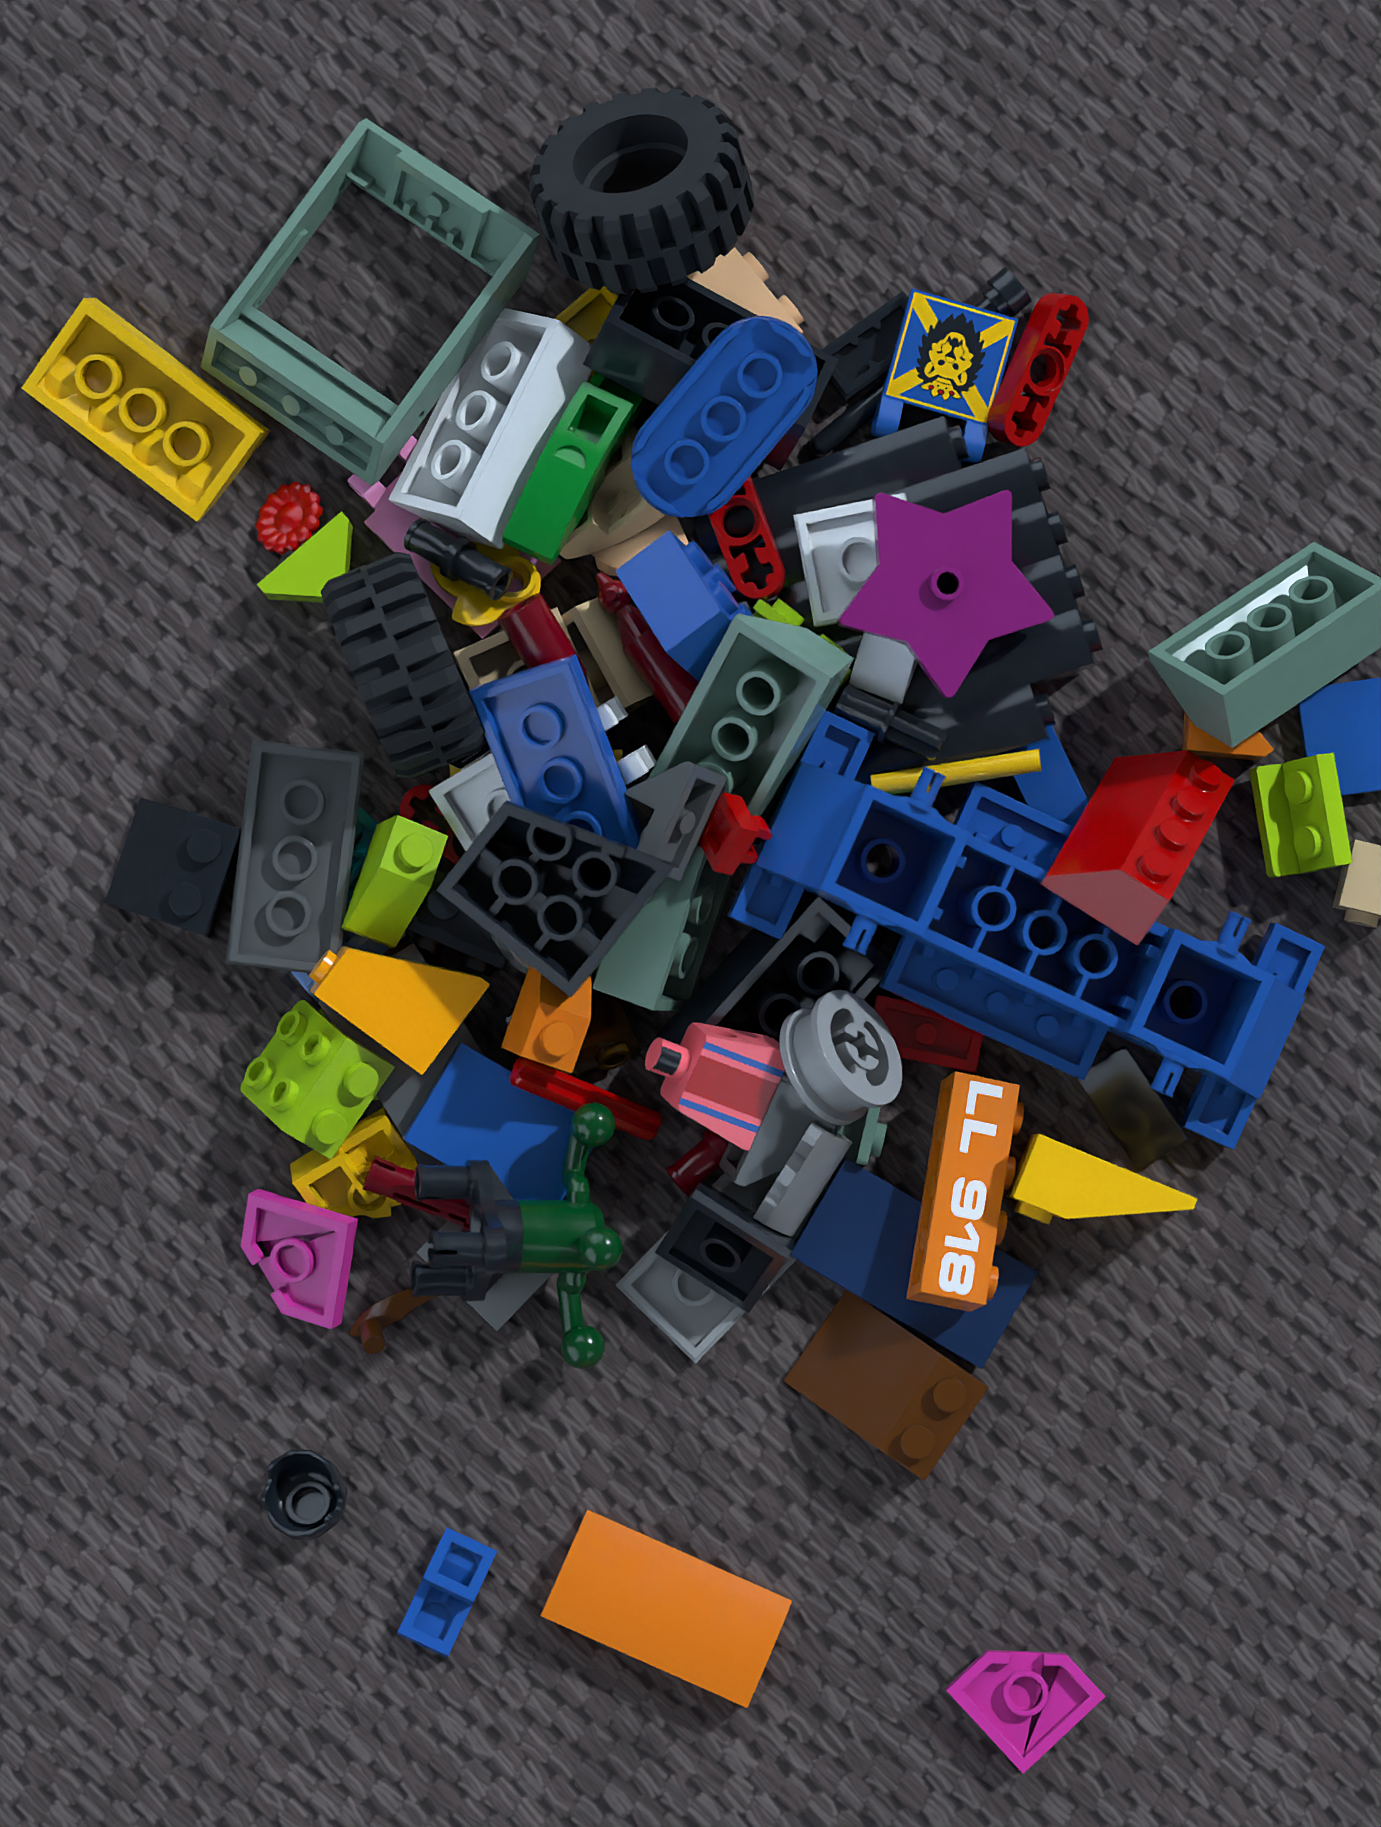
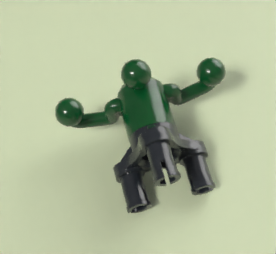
(524, 1234)

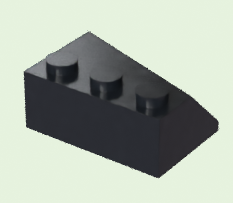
(553, 891)

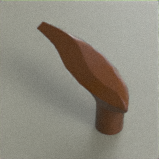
(383, 1314)

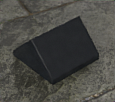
(725, 1246)

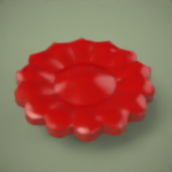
(288, 517)

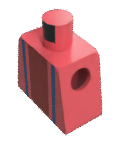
(719, 1078)

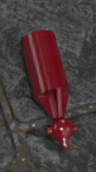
(537, 634)
(660, 672)

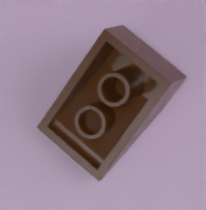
(886, 1384)

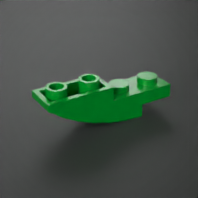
(572, 467)

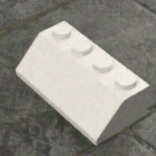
(493, 426)

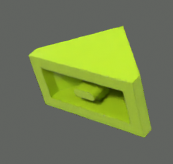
(312, 564)

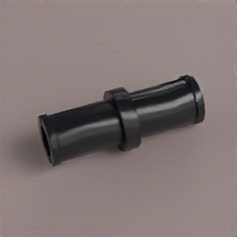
(458, 559)

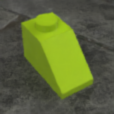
(393, 879)

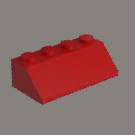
(1138, 838)

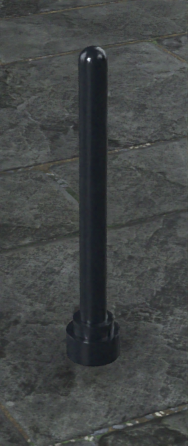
(1002, 296)

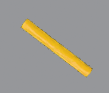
(962, 771)

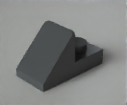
(682, 807)

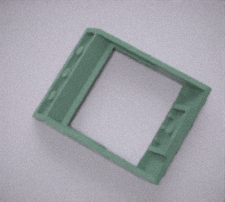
(310, 389)

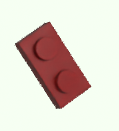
(929, 1036)

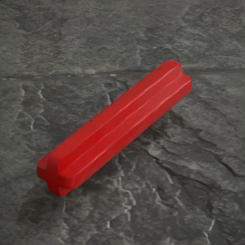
(574, 1093)

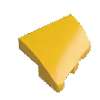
(339, 1181)

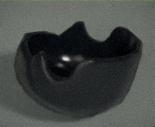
(313, 1512)

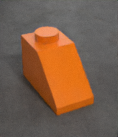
(548, 1022)

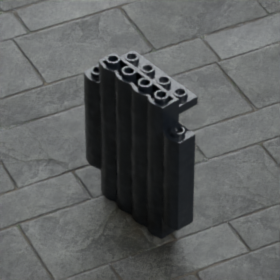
(996, 702)

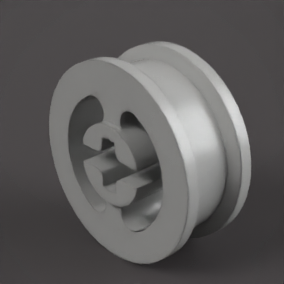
(840, 1057)

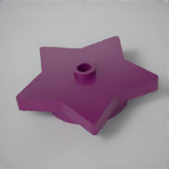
(902, 591)

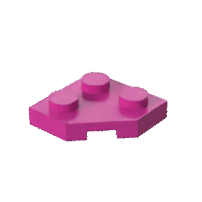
(307, 1255)
(1025, 1700)

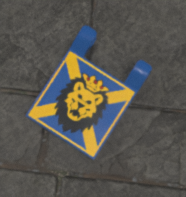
(946, 363)

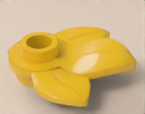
(472, 605)

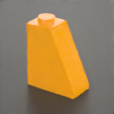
(397, 1001)

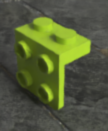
(314, 1079)

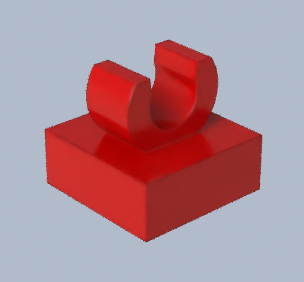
(730, 834)

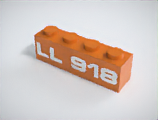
(965, 1192)

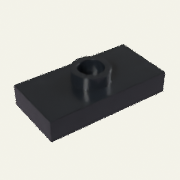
(866, 348)

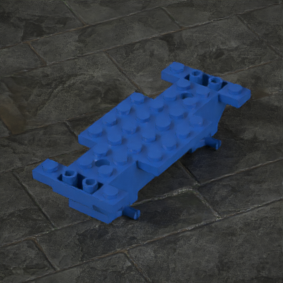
(1012, 954)

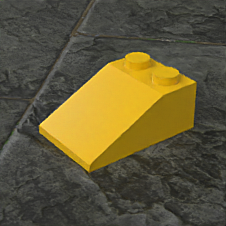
(1077, 1185)

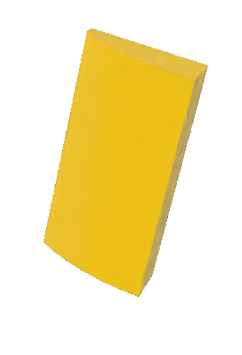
(145, 408)

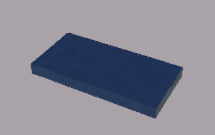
(866, 1243)

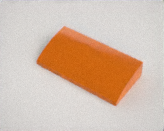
(666, 1608)

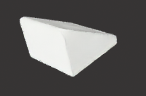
(883, 668)

